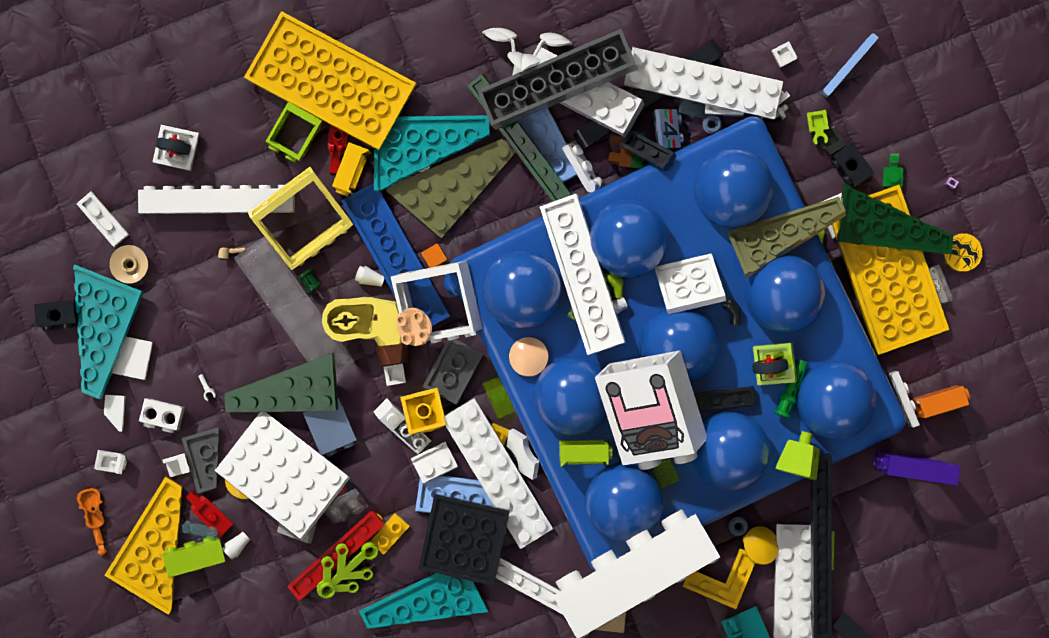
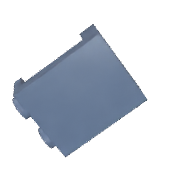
(330, 429)

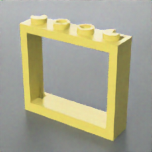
(283, 195)

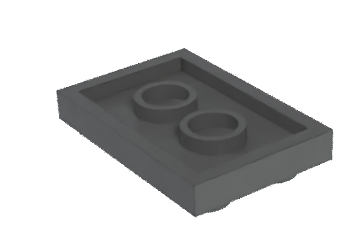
(453, 370)

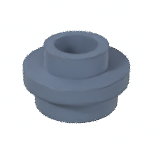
(718, 124)
(744, 526)

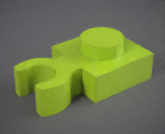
(818, 123)

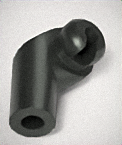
(734, 309)

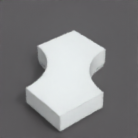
(526, 461)

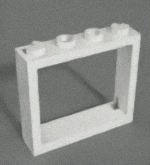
(404, 301)

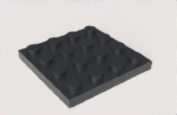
(464, 539)

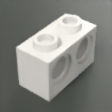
(162, 410)

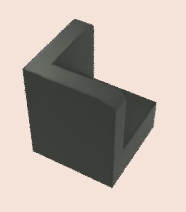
(834, 142)

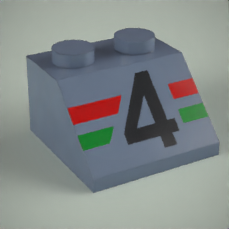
(667, 128)

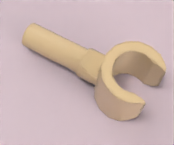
(224, 252)

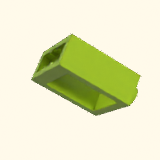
(291, 108)

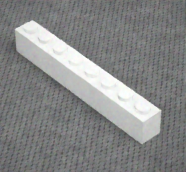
(207, 200)

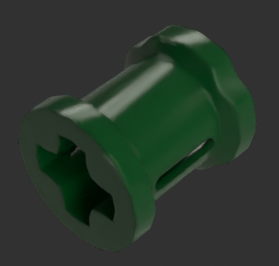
(309, 286)

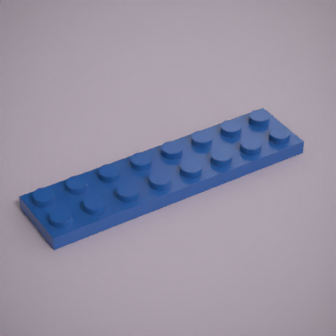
(392, 249)

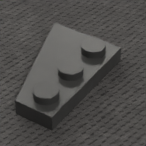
(203, 458)

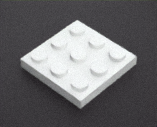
(690, 284)

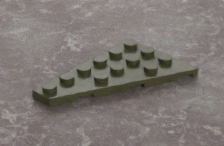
(447, 190)

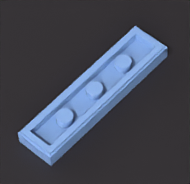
(849, 65)

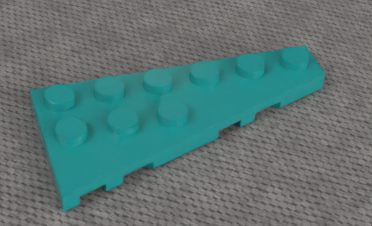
(425, 600)

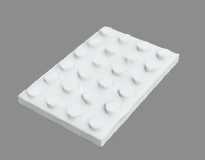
(282, 474)

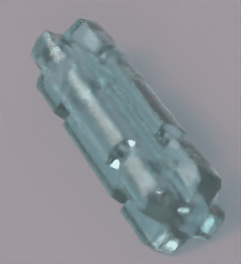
(200, 530)

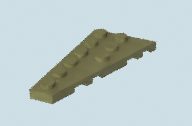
(774, 237)

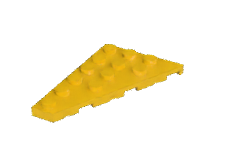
(140, 561)

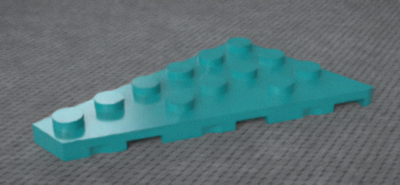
(423, 141)
(104, 320)

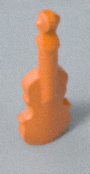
(89, 501)

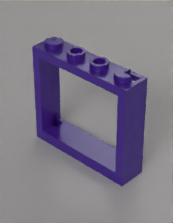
(916, 468)

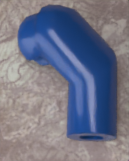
(450, 286)

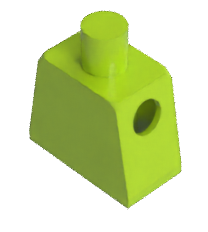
(800, 457)

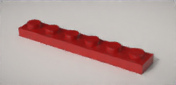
(352, 539)

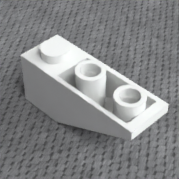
(396, 422)

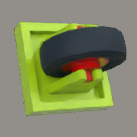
(774, 364)

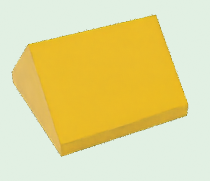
(423, 411)

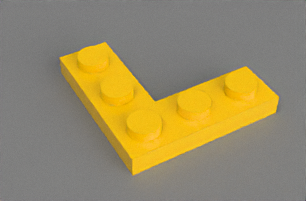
(725, 593)

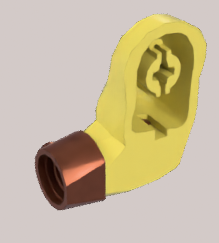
(367, 320)

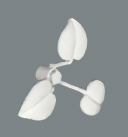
(524, 61)

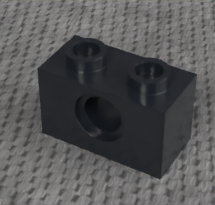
(862, 168)
(45, 311)

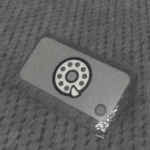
(940, 284)

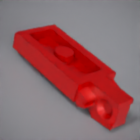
(209, 513)

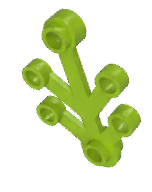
(345, 572)

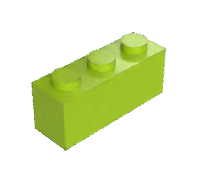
(192, 556)

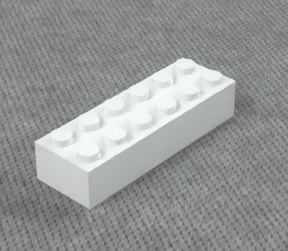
(604, 104)

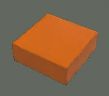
(434, 256)

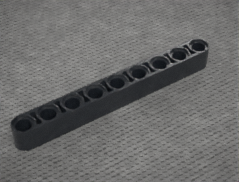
(593, 131)

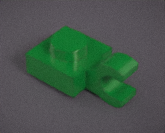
(892, 175)

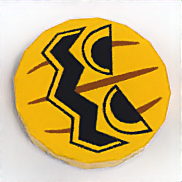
(965, 253)

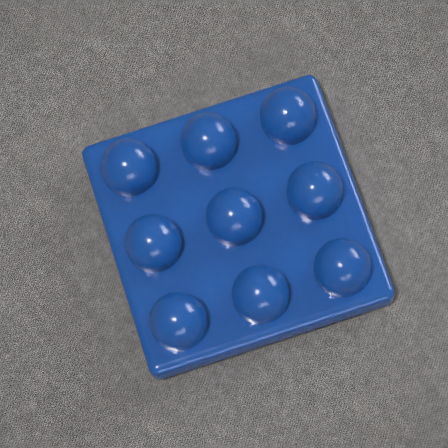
(795, 299)

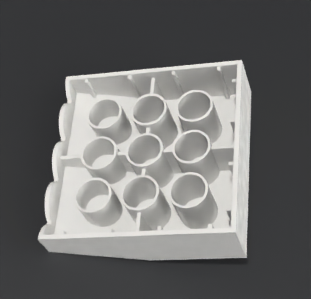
(636, 575)

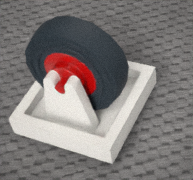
(176, 147)

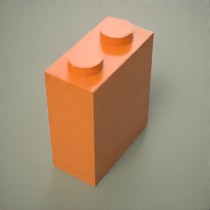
(941, 401)

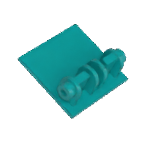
(745, 625)

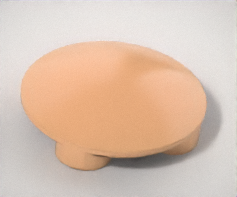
(414, 327)
(528, 356)

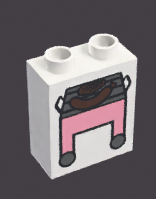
(652, 410)

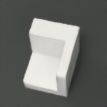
(177, 465)

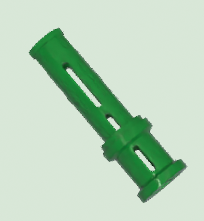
(789, 398)

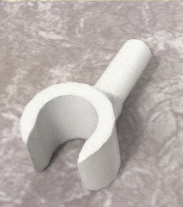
(206, 387)

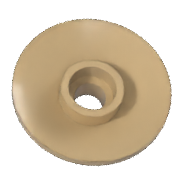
(119, 262)

